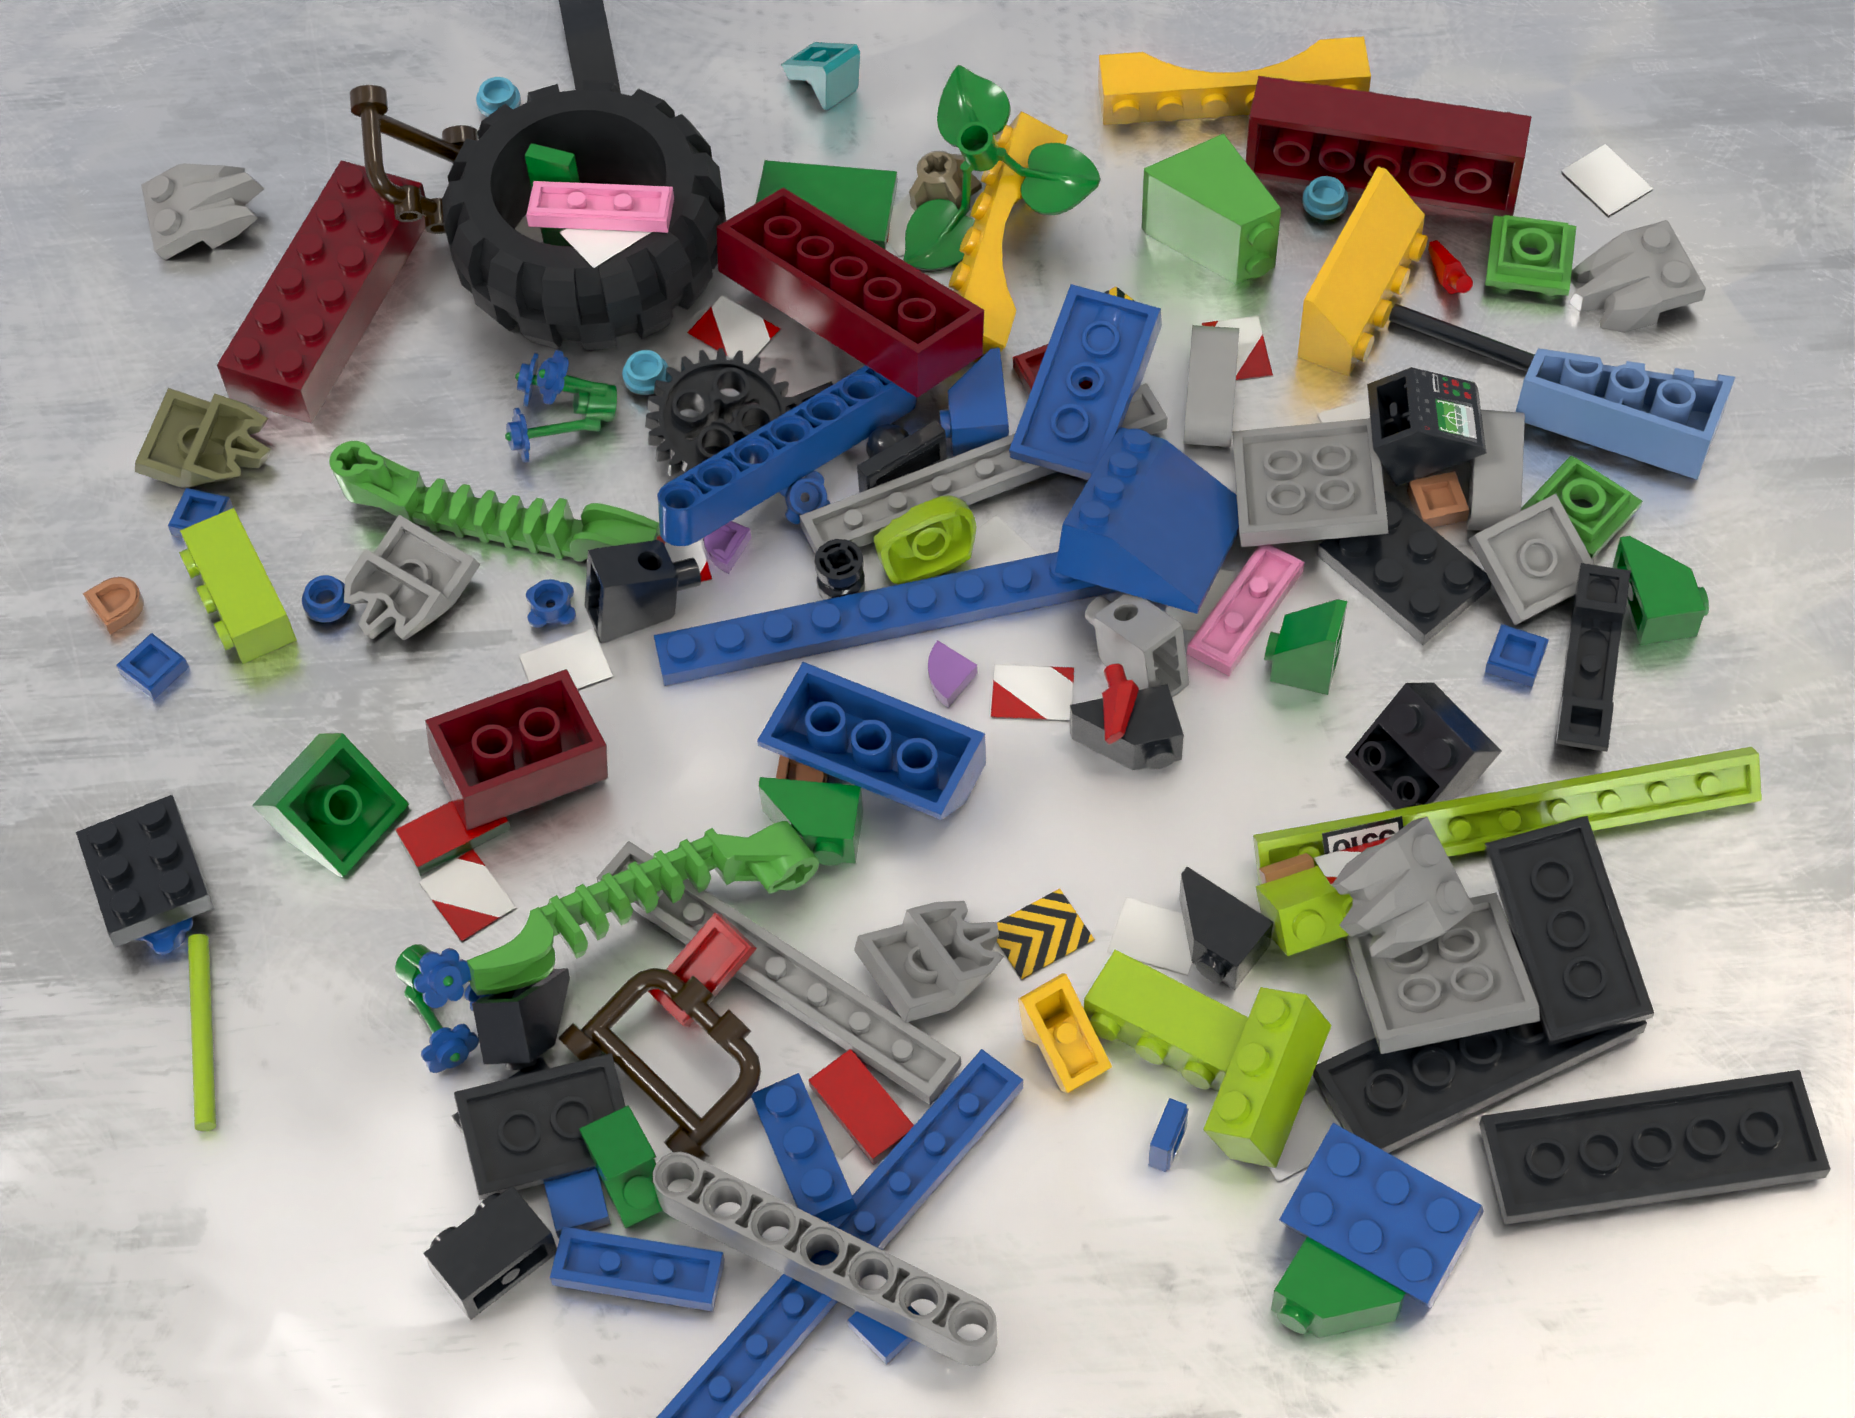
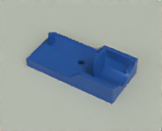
(1093, 341)

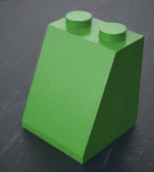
(1212, 210)

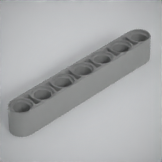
(836, 1280)

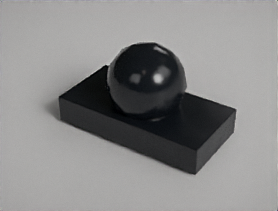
(897, 453)

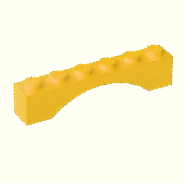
(1149, 90)
(981, 272)

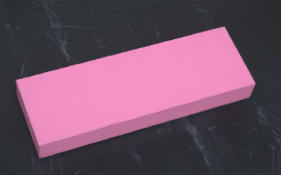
(600, 206)
(1245, 608)

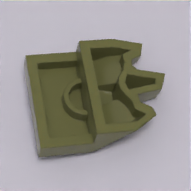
(201, 440)

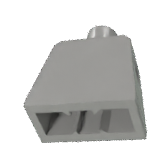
(1141, 640)

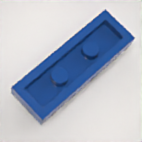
(803, 1149)
(637, 1268)

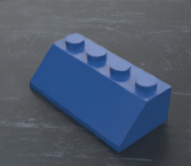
(876, 742)

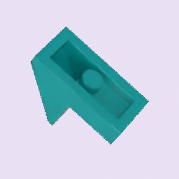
(828, 68)

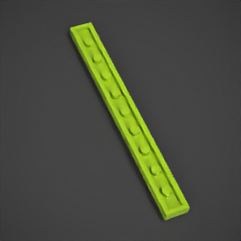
(1606, 799)

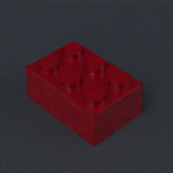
(517, 749)

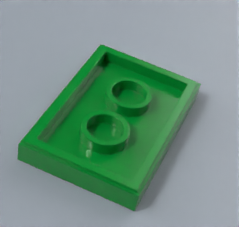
(851, 195)

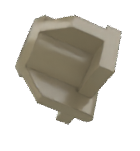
(940, 179)

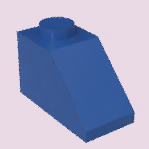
(977, 406)

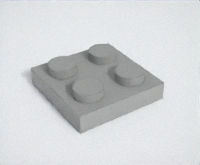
(1532, 558)

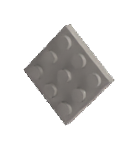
(1308, 483)
(1449, 986)

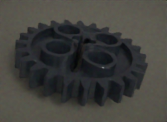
(699, 389)

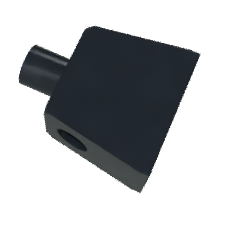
(634, 587)

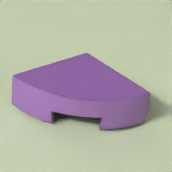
(727, 545)
(949, 673)

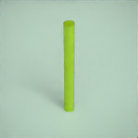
(201, 1033)

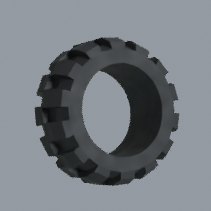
(552, 286)

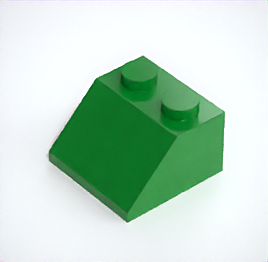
(331, 803)

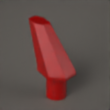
(1449, 269)
(1117, 702)

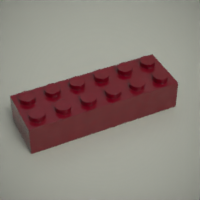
(1431, 148)
(850, 291)
(320, 298)

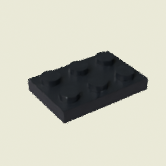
(1408, 572)
(144, 871)
(530, 1124)

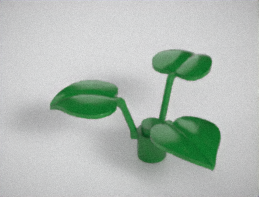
(968, 119)

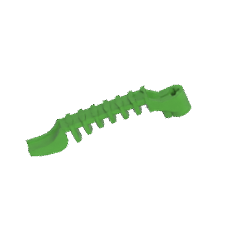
(381, 483)
(771, 856)

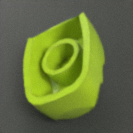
(927, 540)

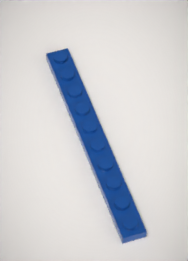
(867, 618)
(884, 1206)

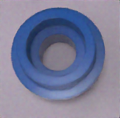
(319, 590)

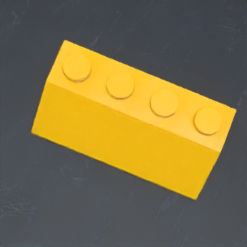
(1362, 276)

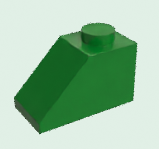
(1661, 594)
(1307, 647)
(820, 812)
(1332, 1294)

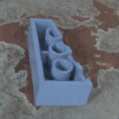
(1625, 408)

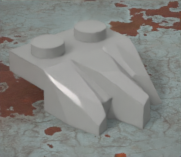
(198, 205)
(1637, 278)
(407, 580)
(1403, 891)
(930, 958)

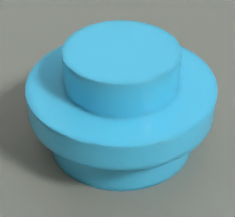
(495, 93)
(1325, 198)
(643, 370)

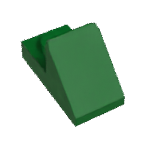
(624, 1164)

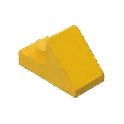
(1063, 1032)

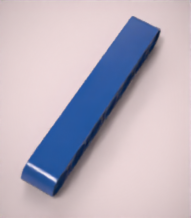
(778, 455)

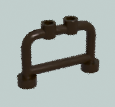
(409, 205)
(726, 1030)

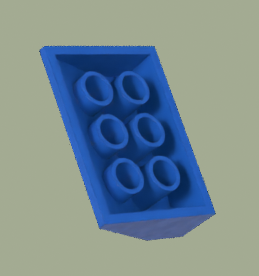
(1149, 524)

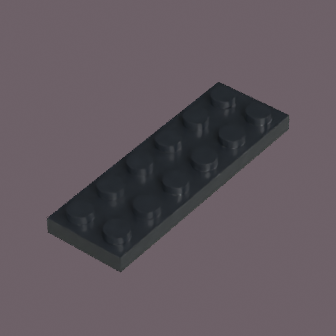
(1426, 1087)
(1653, 1147)

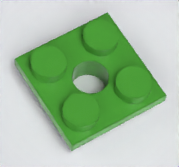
(1515, 269)
(1610, 502)

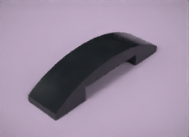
(588, 41)
(1592, 657)

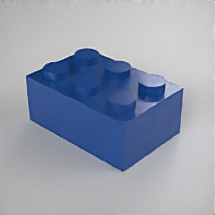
(1382, 1214)

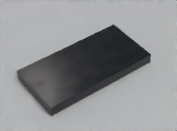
(1568, 930)

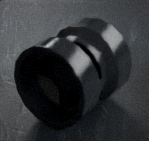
(839, 569)

